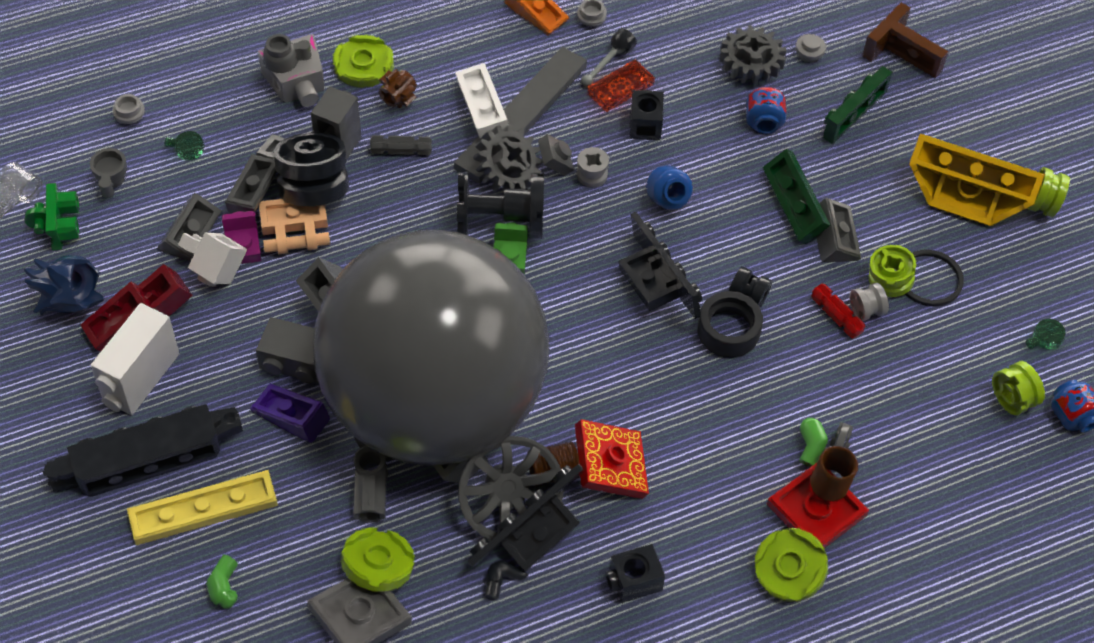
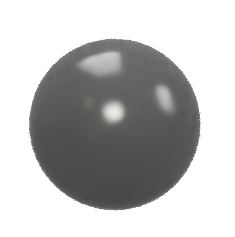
(431, 347)

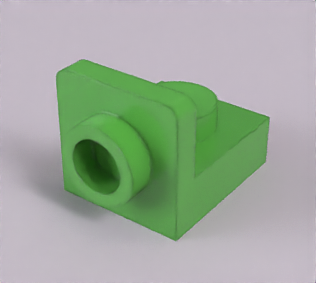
(512, 242)

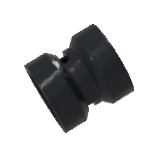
(751, 285)

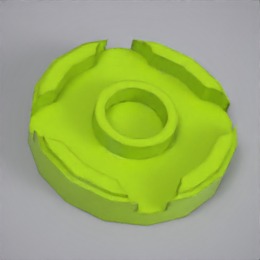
(362, 61)
(377, 559)
(791, 564)

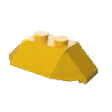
(972, 182)

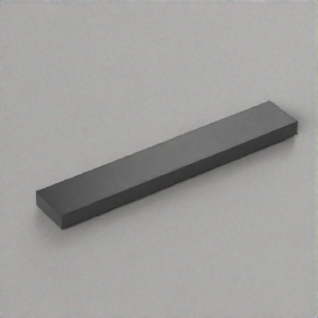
(531, 102)

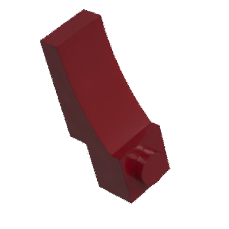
(161, 291)

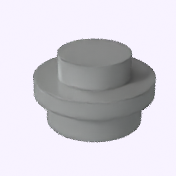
(591, 13)
(810, 47)
(128, 109)

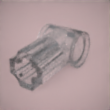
(17, 185)

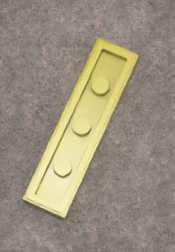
(202, 507)

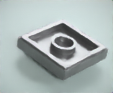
(358, 614)

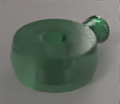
(187, 145)
(1047, 334)

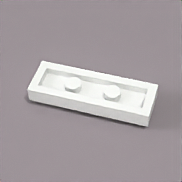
(481, 99)

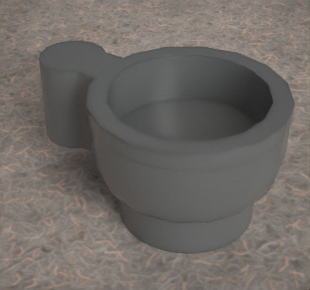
(282, 55)
(109, 169)

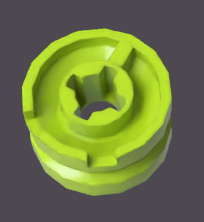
(1051, 193)
(883, 266)
(1018, 388)

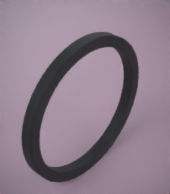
(927, 302)

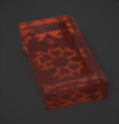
(618, 85)

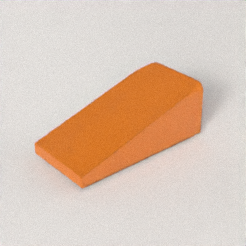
(541, 13)

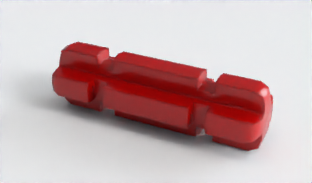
(838, 311)

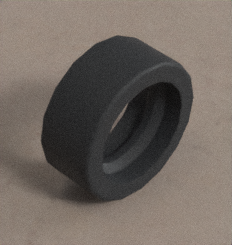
(734, 303)

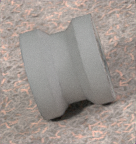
(597, 172)
(869, 301)

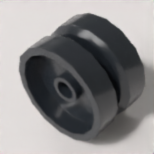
(311, 169)

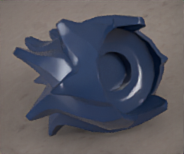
(64, 284)

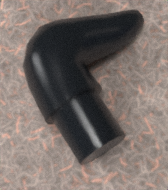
(495, 576)

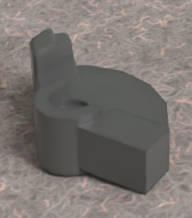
(842, 436)

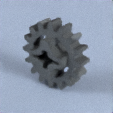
(752, 54)
(507, 158)

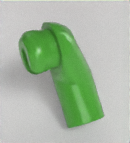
(815, 438)
(218, 583)

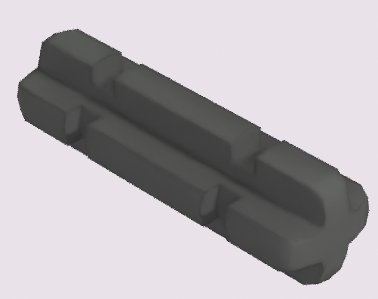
(401, 145)

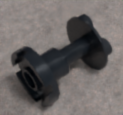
(515, 204)

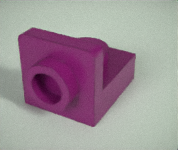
(243, 230)

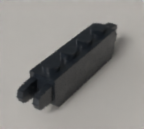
(143, 450)

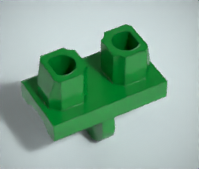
(52, 216)

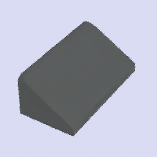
(251, 184)
(194, 218)
(840, 239)

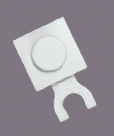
(214, 257)

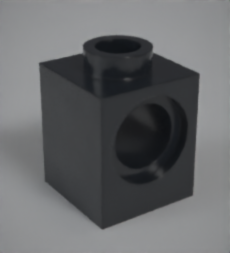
(646, 115)
(642, 560)

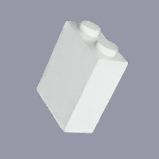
(135, 359)

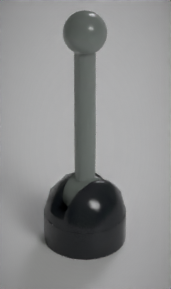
(621, 44)

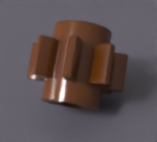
(397, 88)

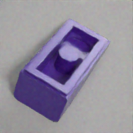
(292, 412)

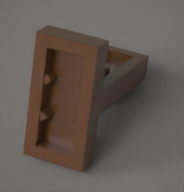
(905, 43)

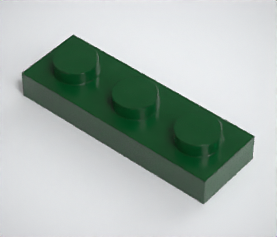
(856, 104)
(796, 196)

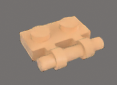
(281, 217)

